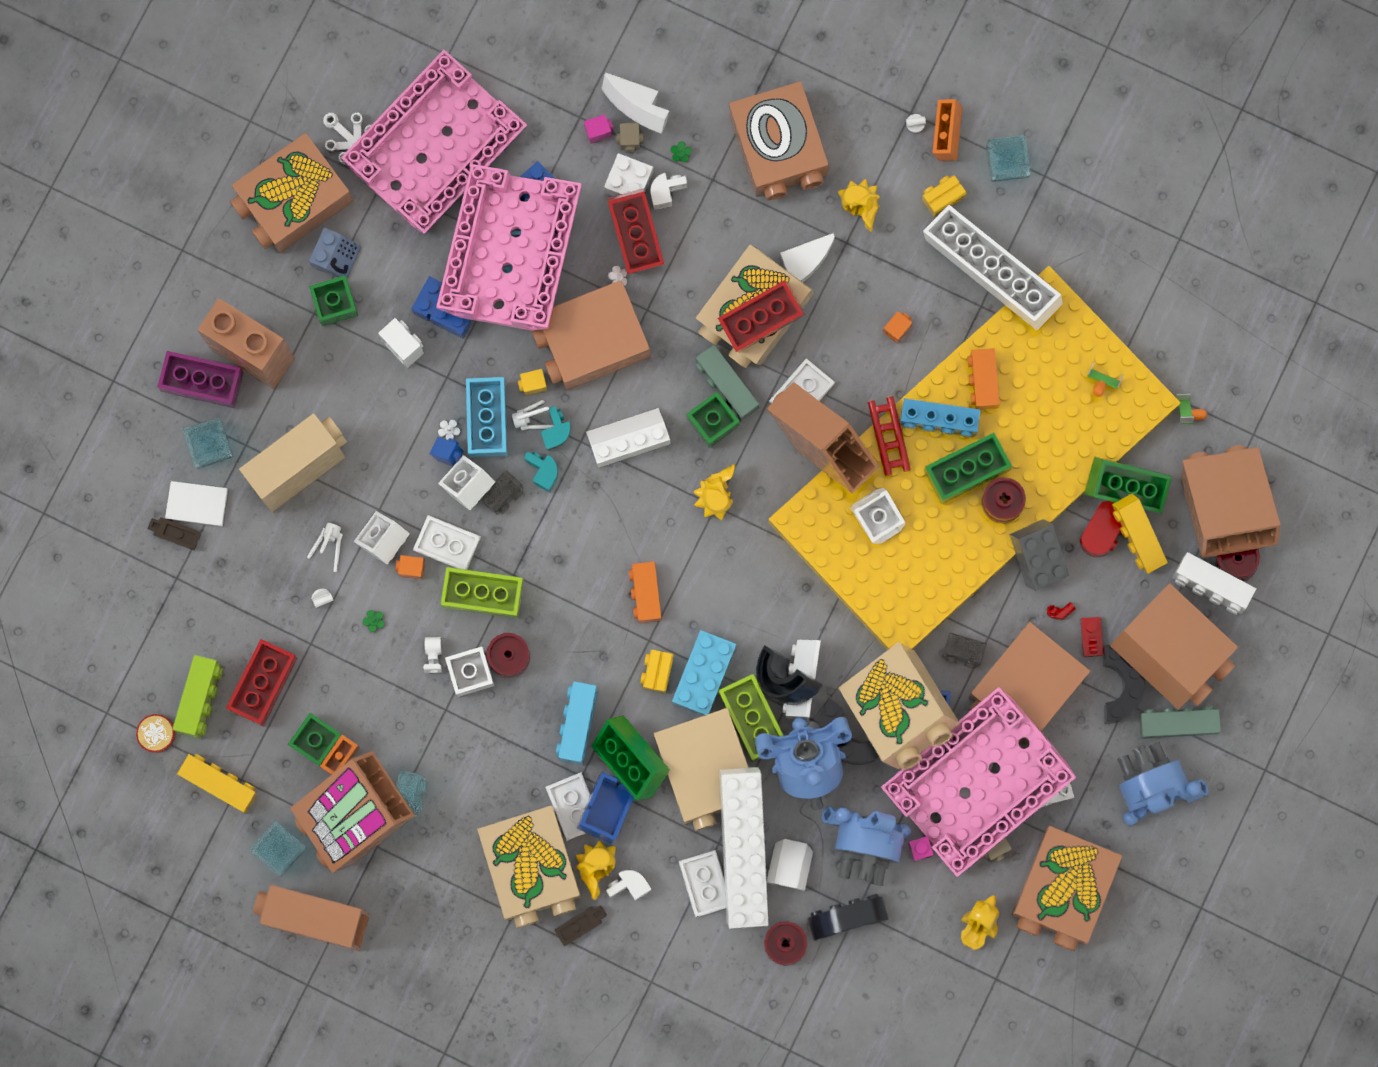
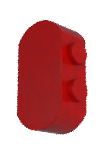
(1101, 531)

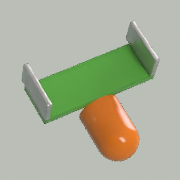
(1102, 382)
(1187, 414)

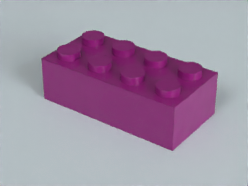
(200, 379)

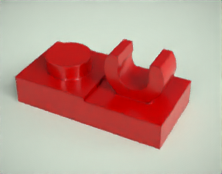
(1091, 636)

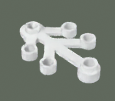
(343, 132)

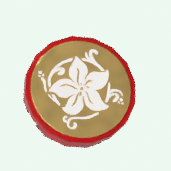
(155, 733)

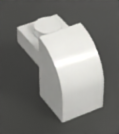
(662, 187)
(633, 881)

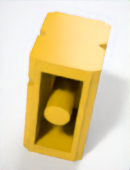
(944, 194)
(657, 671)

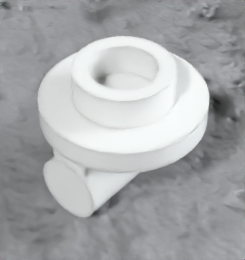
(915, 123)
(321, 597)

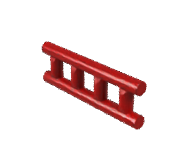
(882, 446)

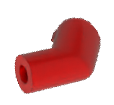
(1060, 613)

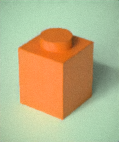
(897, 326)
(410, 567)

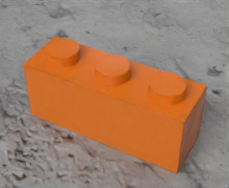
(947, 130)
(984, 379)
(645, 592)

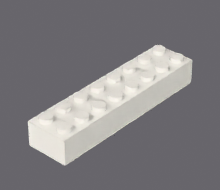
(993, 267)
(743, 847)

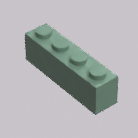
(726, 382)
(1179, 723)

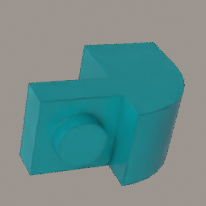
(559, 433)
(547, 473)

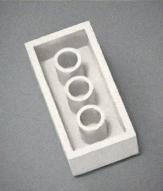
(1213, 583)

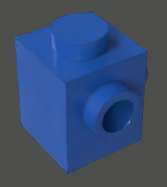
(446, 451)

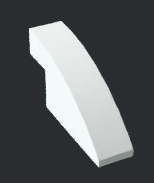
(635, 102)
(807, 258)

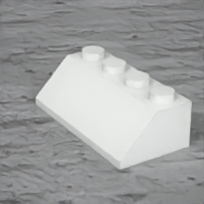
(628, 437)
(805, 660)

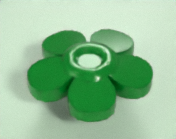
(680, 151)
(373, 620)

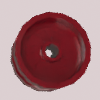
(1003, 489)
(1241, 569)
(502, 645)
(797, 943)

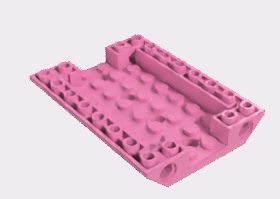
(415, 127)
(485, 245)
(996, 800)

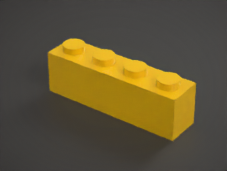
(1139, 534)
(216, 783)

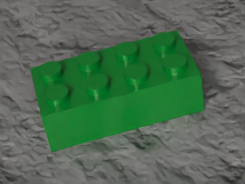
(967, 468)
(1117, 480)
(630, 758)

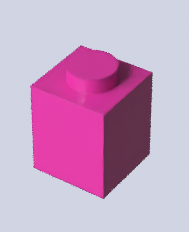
(598, 128)
(920, 849)

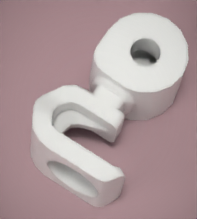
(433, 648)

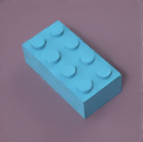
(486, 417)
(704, 673)
(577, 724)

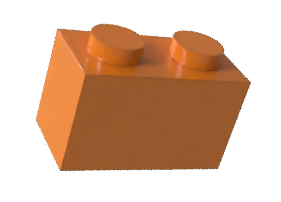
(340, 754)

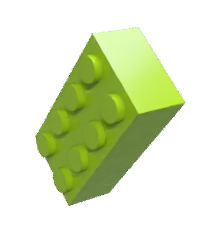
(482, 592)
(197, 697)
(749, 712)

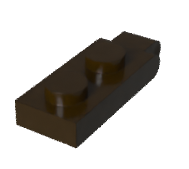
(174, 533)
(580, 925)

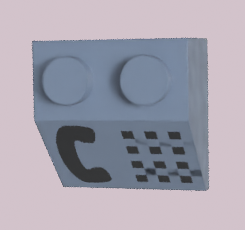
(334, 254)

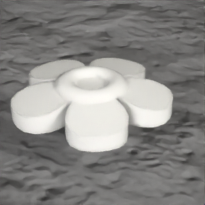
(618, 275)
(448, 429)

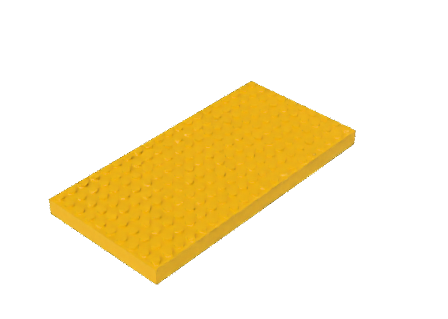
(1048, 432)

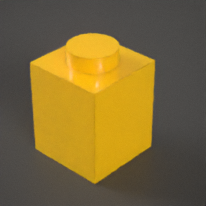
(532, 382)

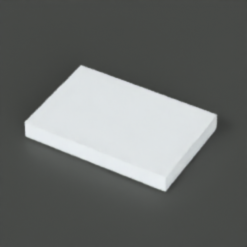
(810, 379)
(196, 503)
(446, 543)
(569, 801)
(704, 883)

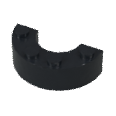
(773, 681)
(1132, 688)
(854, 752)
(847, 917)

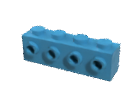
(940, 417)

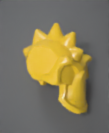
(861, 201)
(714, 495)
(595, 865)
(980, 923)

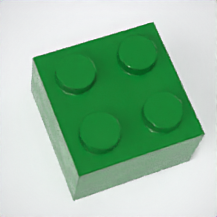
(333, 300)
(713, 419)
(314, 739)

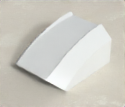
(878, 516)
(790, 864)

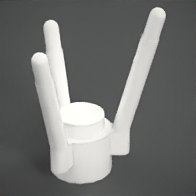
(522, 416)
(329, 533)

